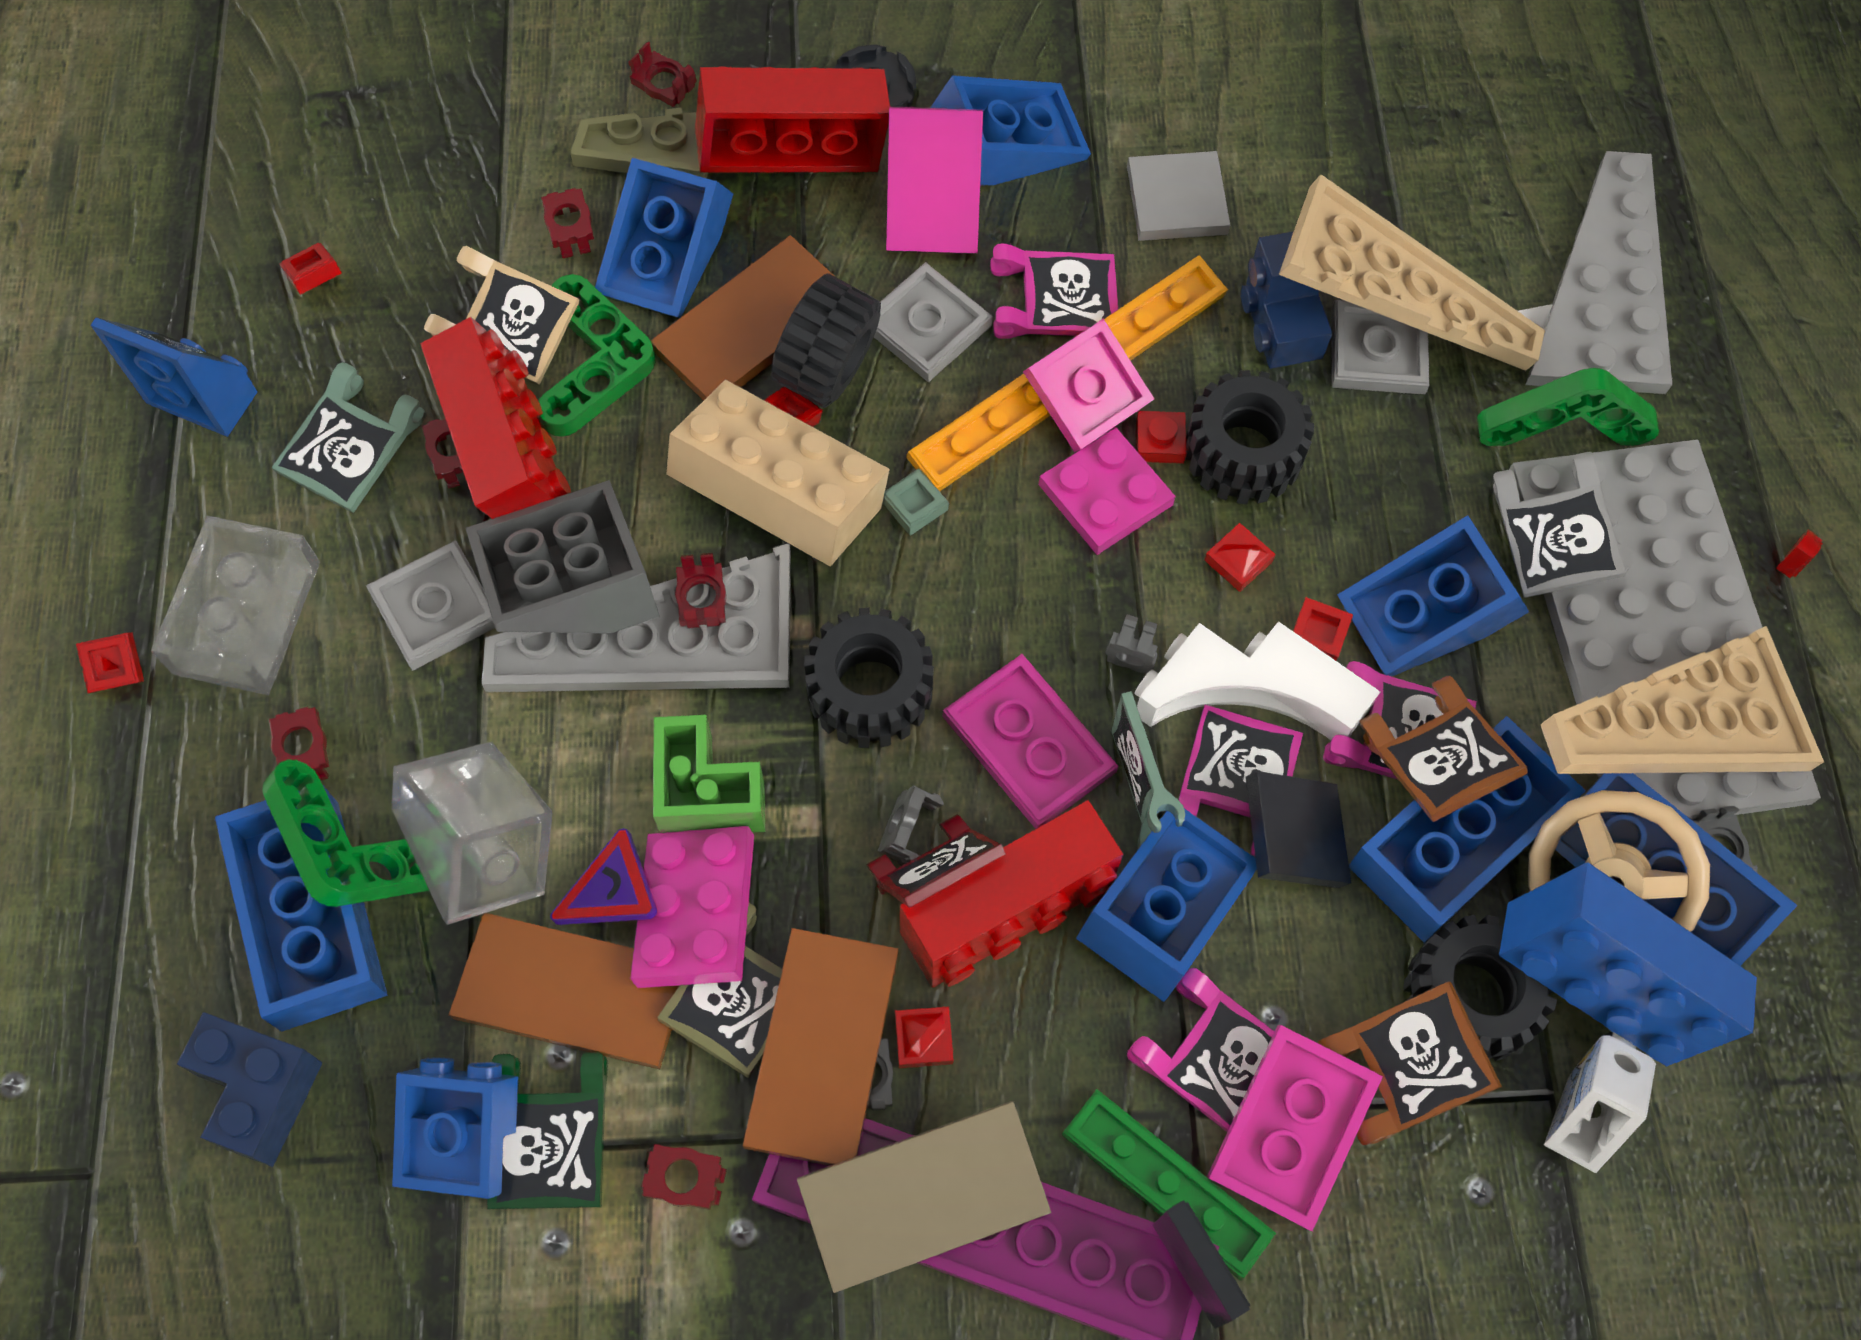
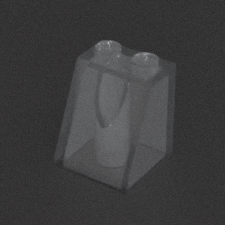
(473, 830)

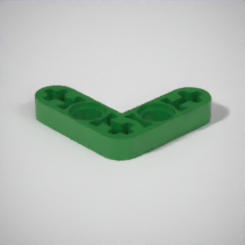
(607, 361)
(1585, 394)
(345, 862)

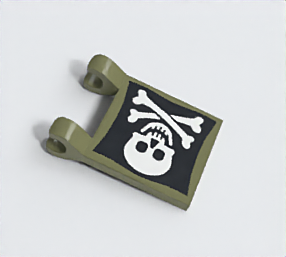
(729, 1017)

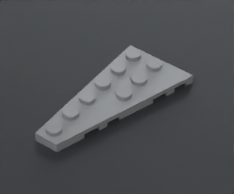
(1612, 288)
(658, 653)

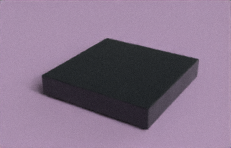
(1297, 830)
(1201, 1265)

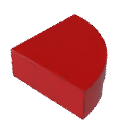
(1800, 554)

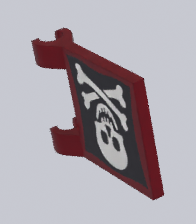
(939, 867)

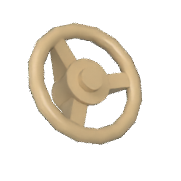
(1623, 861)

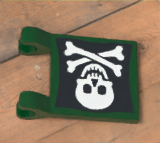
(556, 1144)

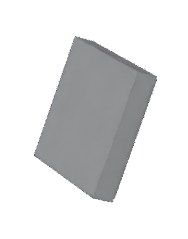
(1178, 195)
(929, 322)
(1376, 352)
(433, 605)

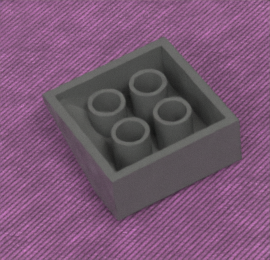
(563, 566)

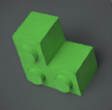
(693, 790)

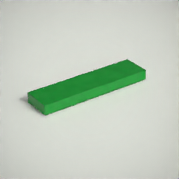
(1165, 1179)

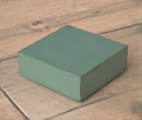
(915, 501)

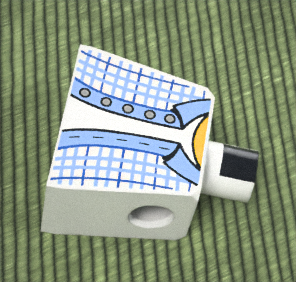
(1621, 1084)

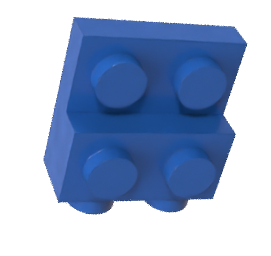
(453, 1127)

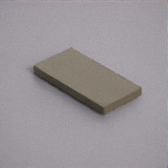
(923, 1196)

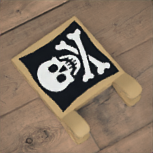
(518, 308)

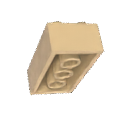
(776, 472)

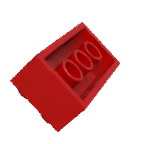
(791, 119)
(493, 420)
(1022, 891)

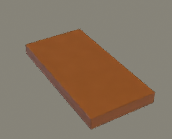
(741, 323)
(561, 991)
(821, 1048)

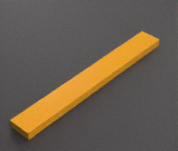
(1018, 407)

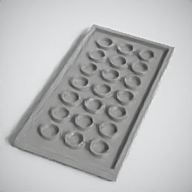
(1676, 601)

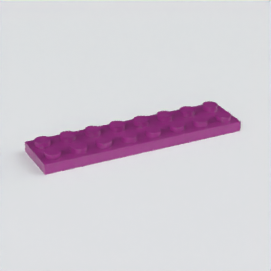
(1072, 1262)

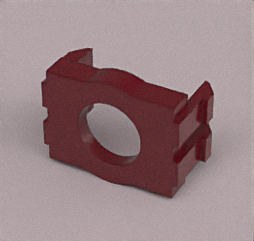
(656, 63)
(566, 235)
(444, 466)
(692, 575)
(306, 719)
(705, 1191)

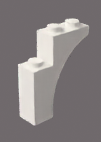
(1273, 674)

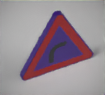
(609, 888)

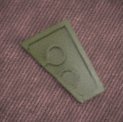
(616, 139)

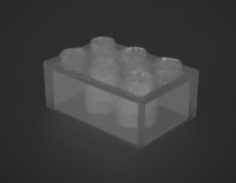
(236, 605)

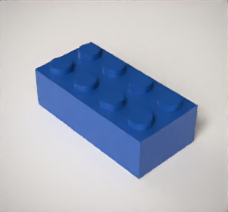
(1437, 867)
(1740, 903)
(299, 952)
(1628, 966)

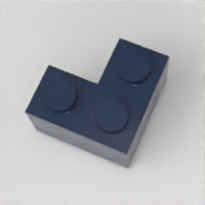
(1285, 313)
(261, 1081)

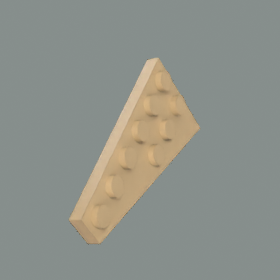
(1375, 265)
(1695, 716)

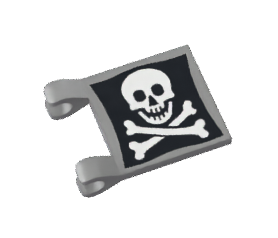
(1561, 536)

